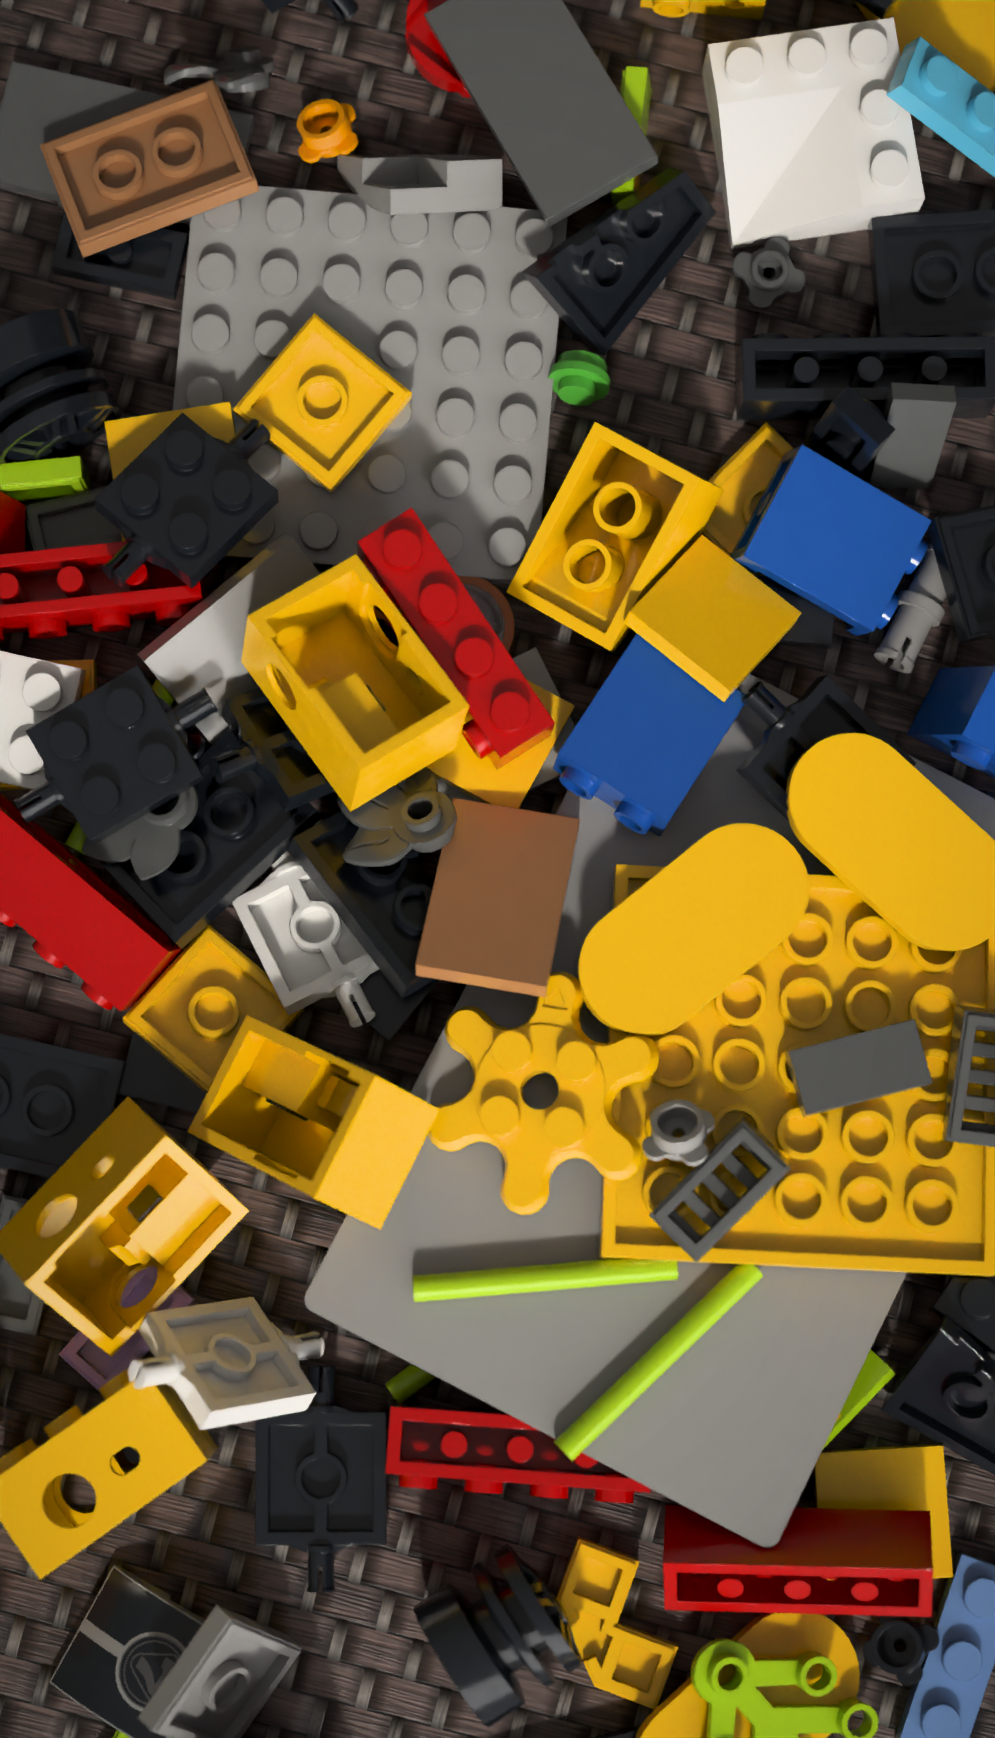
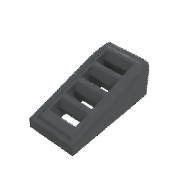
(962, 1049)
(761, 1148)

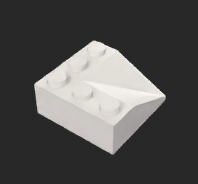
(810, 133)

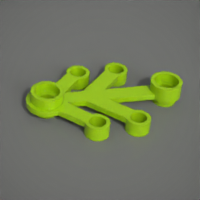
(769, 1719)

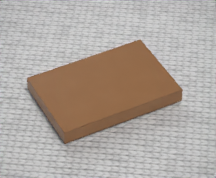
(149, 168)
(498, 898)

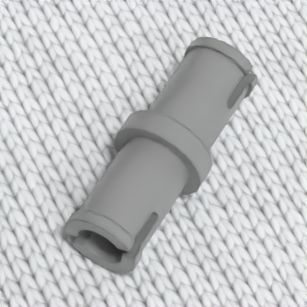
(916, 614)

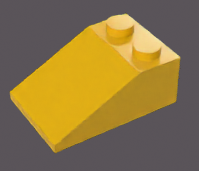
(611, 535)

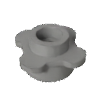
(678, 1118)

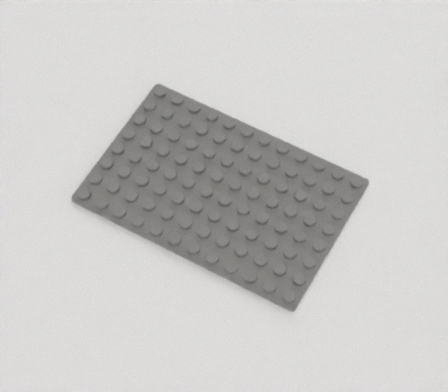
(761, 1389)

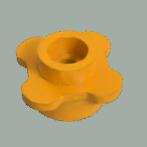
(326, 130)

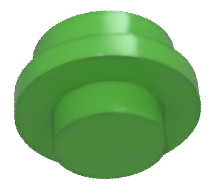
(580, 377)

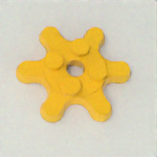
(574, 1125)

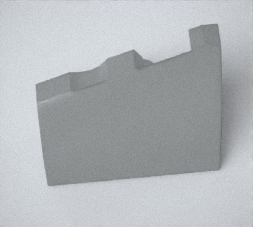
(424, 182)

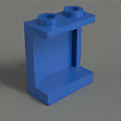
(833, 540)
(645, 738)

